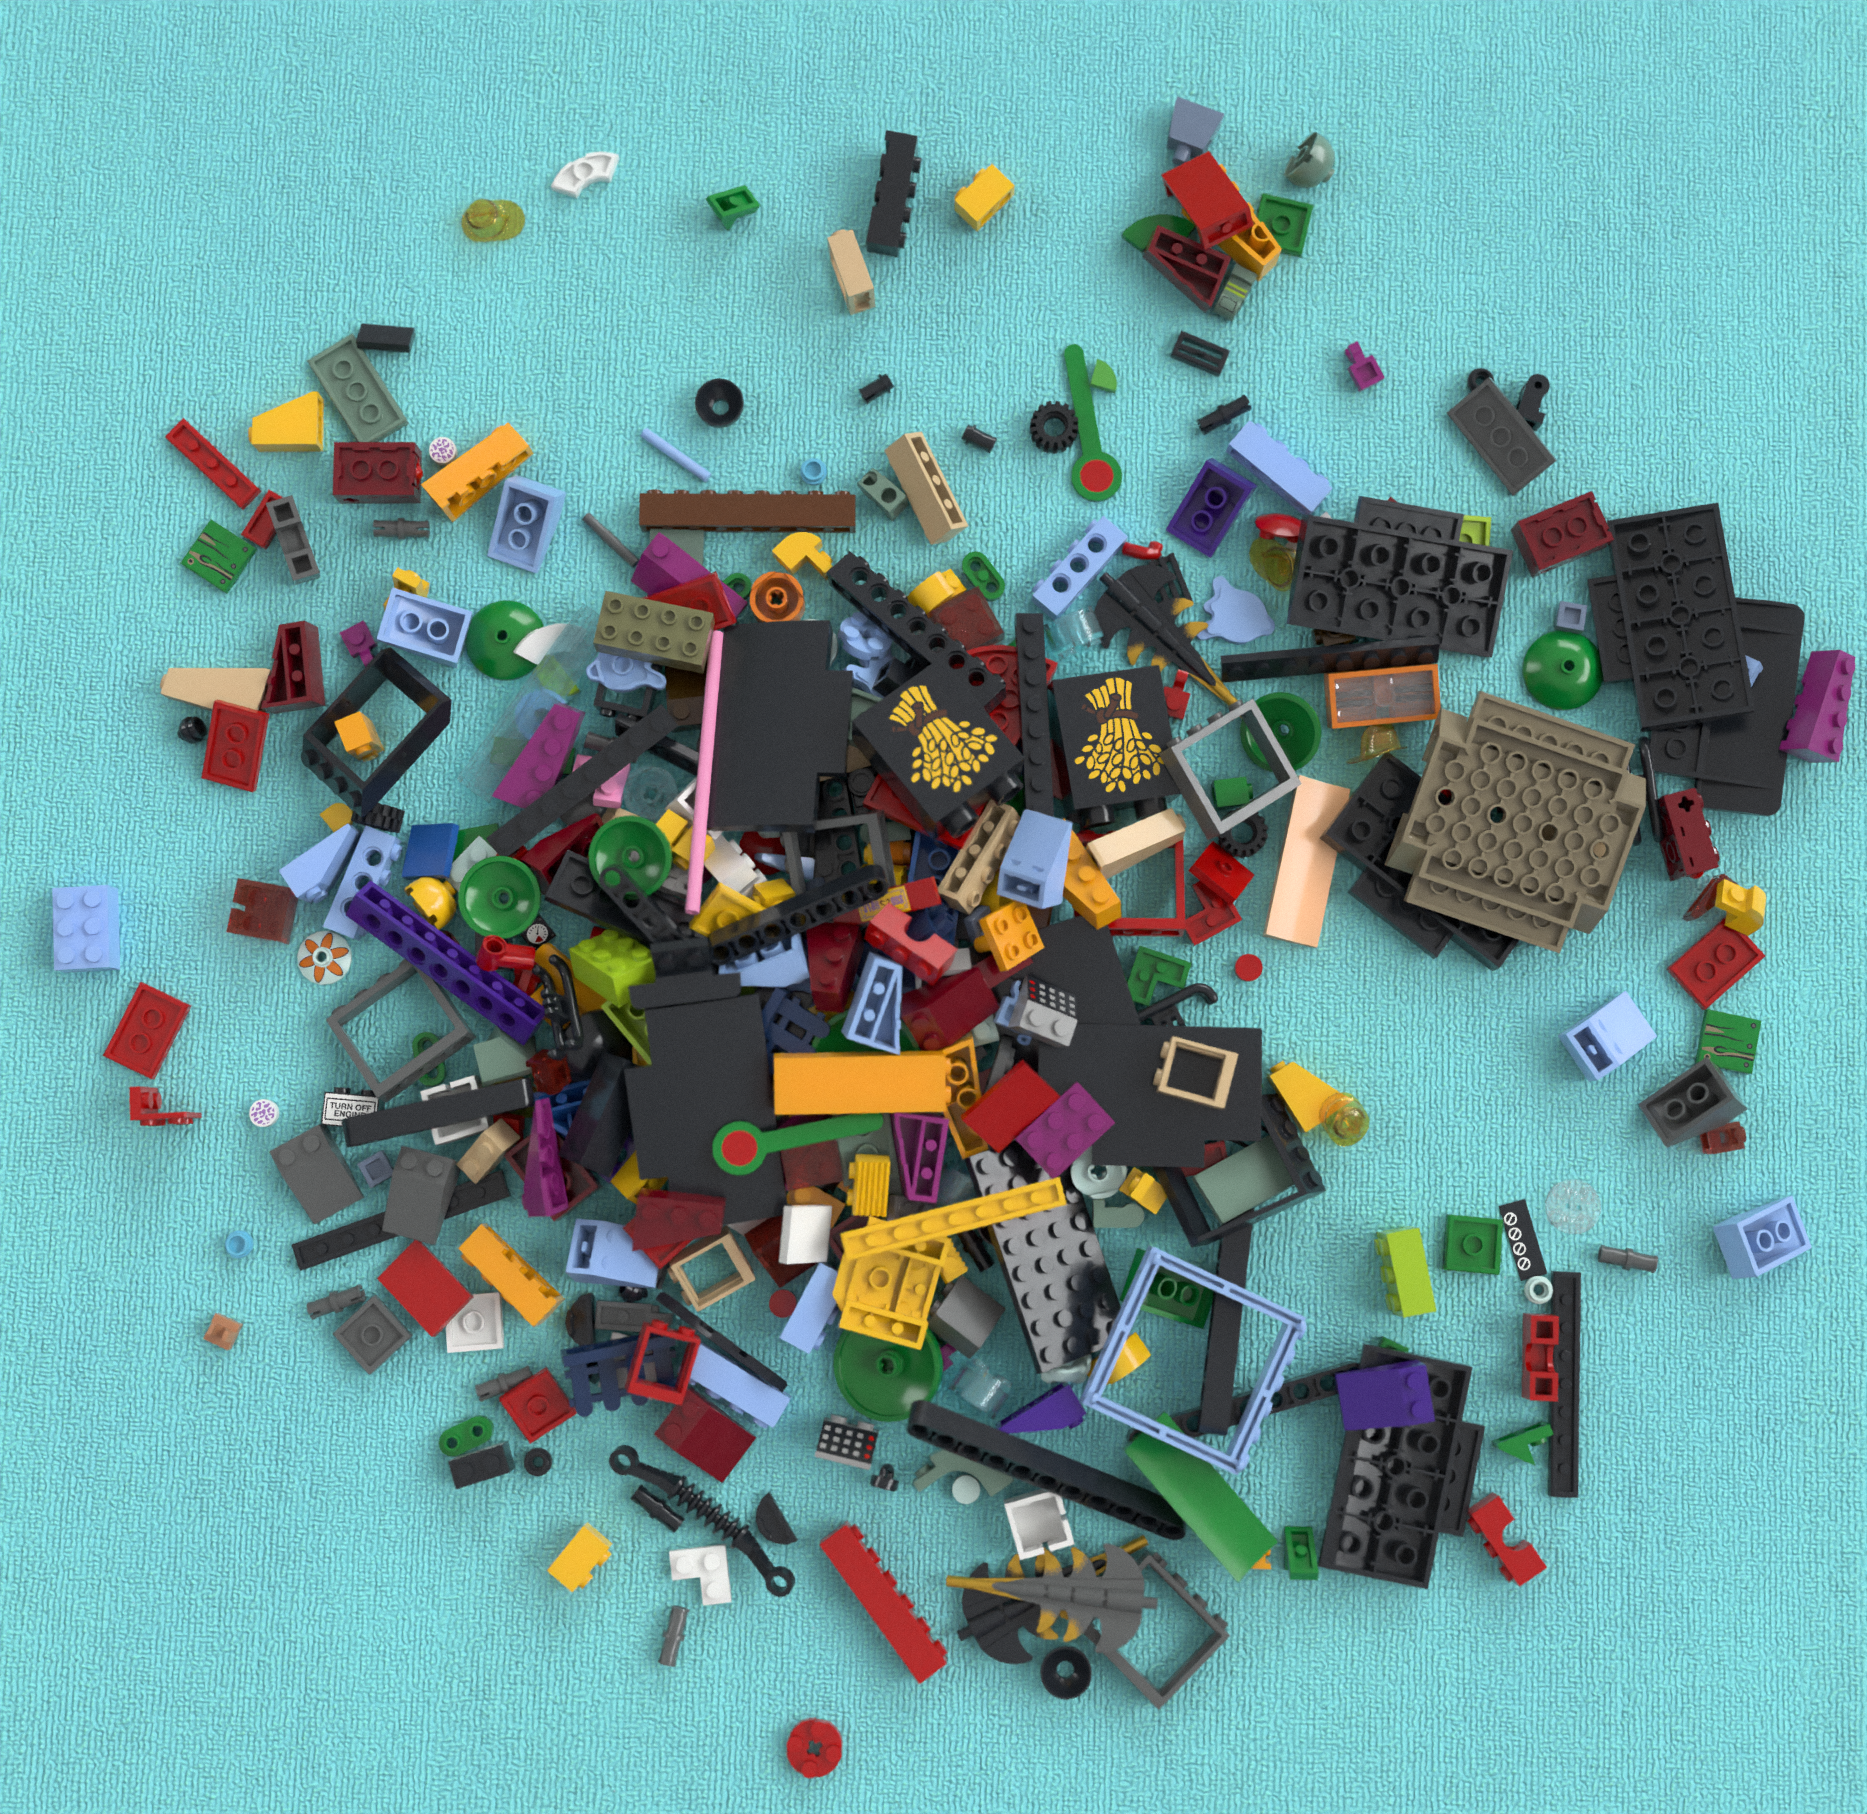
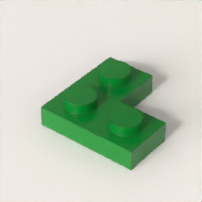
(1153, 967)

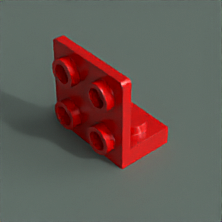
(145, 1106)

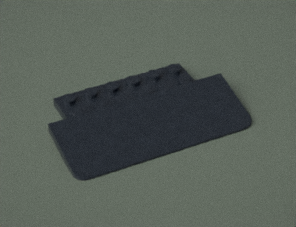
(1739, 756)

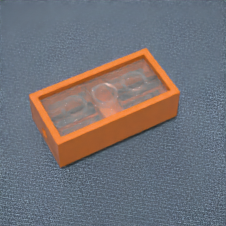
(1382, 696)

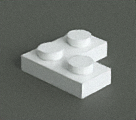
(710, 1565)

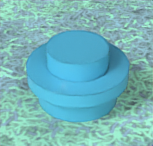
(813, 471)
(239, 1244)

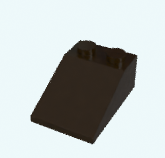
(685, 697)

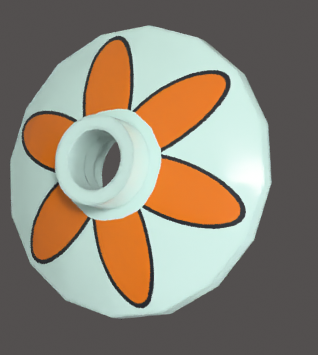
(336, 963)

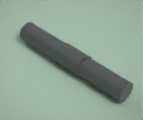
(610, 539)

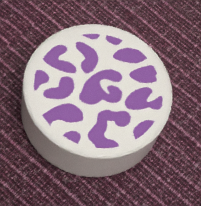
(443, 451)
(264, 1113)

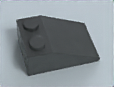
(1692, 1104)
(317, 1173)
(419, 1194)

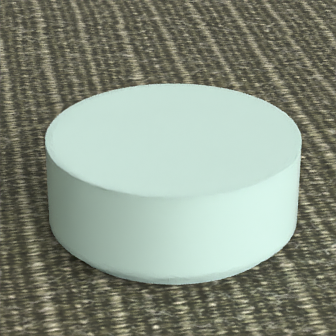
(966, 1489)

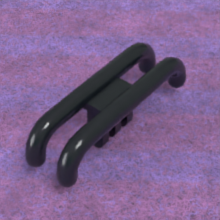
(1651, 792)
(560, 1008)
(1165, 1010)

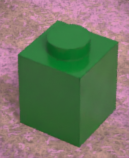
(1231, 793)

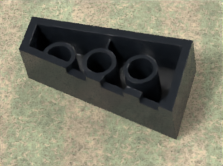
(893, 194)

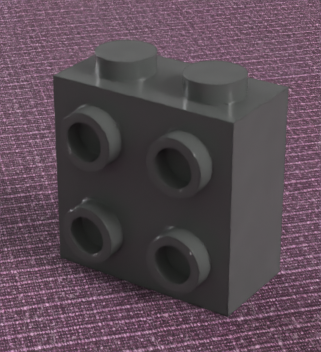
(964, 1316)

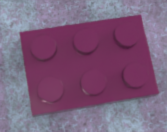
(1065, 1130)

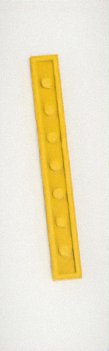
(953, 1219)

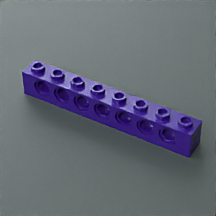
(446, 962)

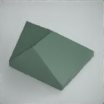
(503, 1057)

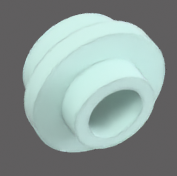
(1546, 1293)

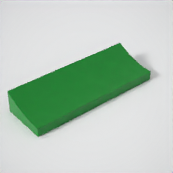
(1202, 1501)

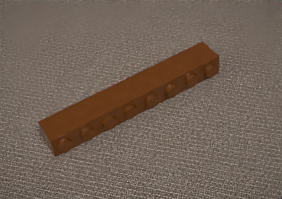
(748, 512)

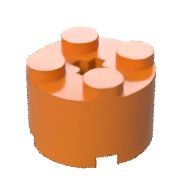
(779, 586)

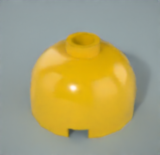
(433, 900)

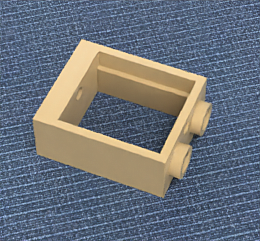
(851, 271)
(1224, 1077)
(721, 1289)

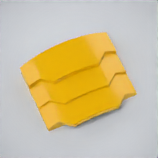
(890, 1291)

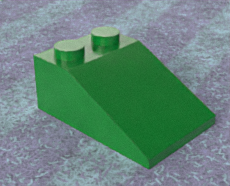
(1173, 1295)

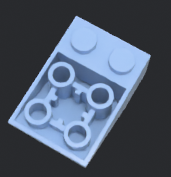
(1036, 861)
(1607, 1037)
(604, 1255)

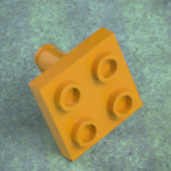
(1009, 935)

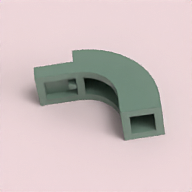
(948, 1462)

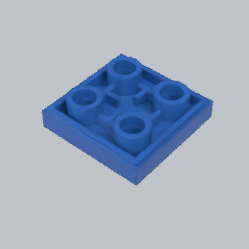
(430, 851)

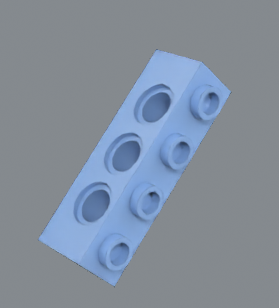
(1056, 603)
(370, 842)

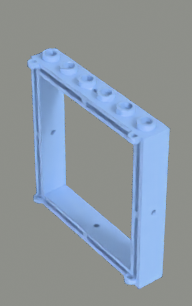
(1259, 1404)

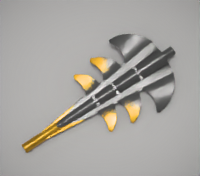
(1113, 1598)

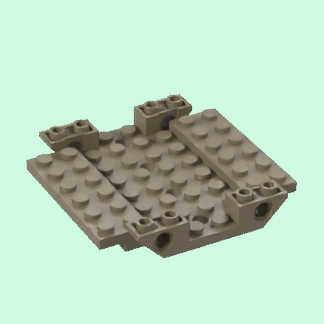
(1539, 776)

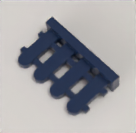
(778, 1034)
(606, 1366)

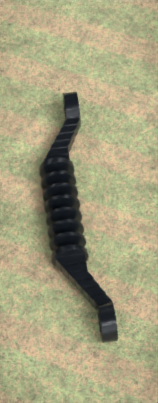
(741, 1538)

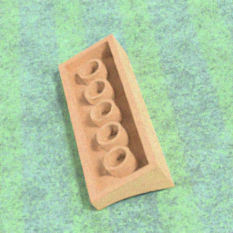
(1304, 864)

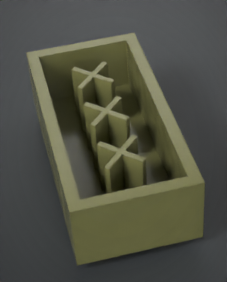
(654, 632)

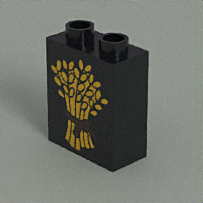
(1109, 744)
(939, 751)

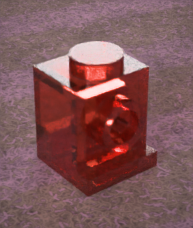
(548, 1073)
(1734, 1139)

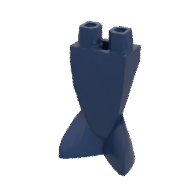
(922, 926)

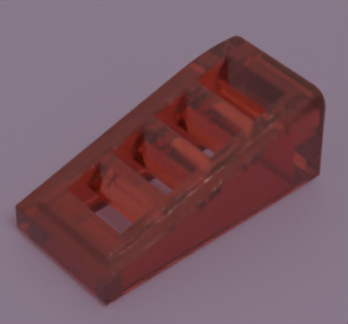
(1706, 899)

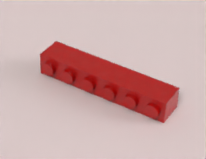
(884, 1602)

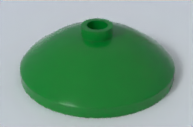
(492, 655)
(1551, 682)
(1304, 729)
(617, 841)
(482, 892)

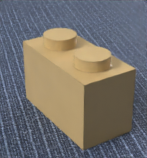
(488, 1150)

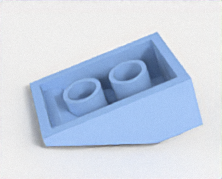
(525, 522)
(425, 627)
(322, 865)
(774, 965)
(1762, 1238)

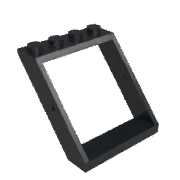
(342, 781)
(1294, 1156)

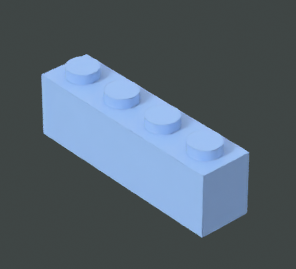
(1278, 468)
(738, 1386)

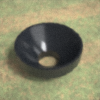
(715, 391)
(1070, 1686)

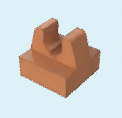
(223, 1331)

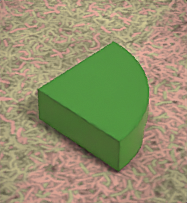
(1103, 377)

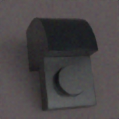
(895, 674)

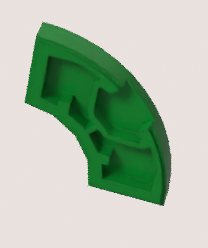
(1140, 231)

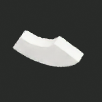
(584, 171)
(538, 642)

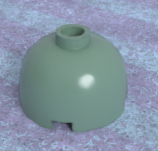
(1312, 163)

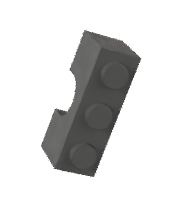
(293, 540)

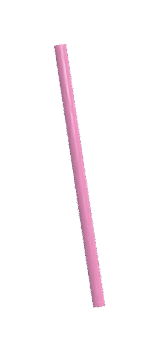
(704, 775)

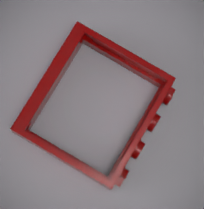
(1150, 926)

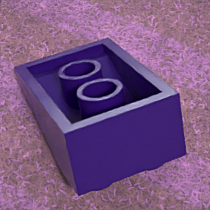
(1211, 507)
(1385, 1396)
(1049, 1411)

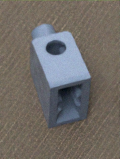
(1192, 130)

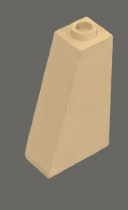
(205, 685)
(1136, 842)

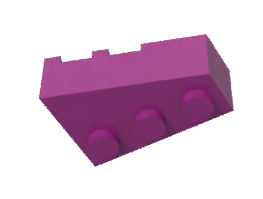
(919, 1152)

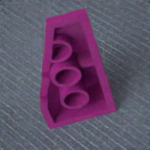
(667, 565)
(544, 1178)

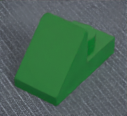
(732, 204)
(1517, 1442)
(1300, 1553)

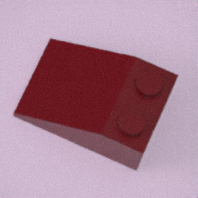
(549, 852)
(947, 1009)
(705, 1435)

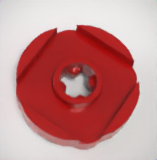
(813, 1764)

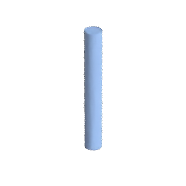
(675, 454)

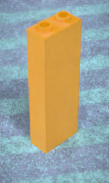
(861, 1082)

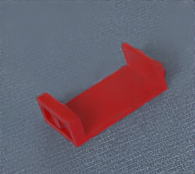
(1208, 199)

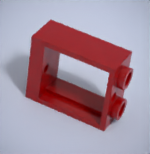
(656, 1390)

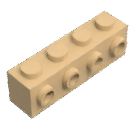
(926, 488)
(979, 858)

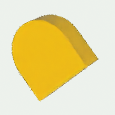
(337, 816)

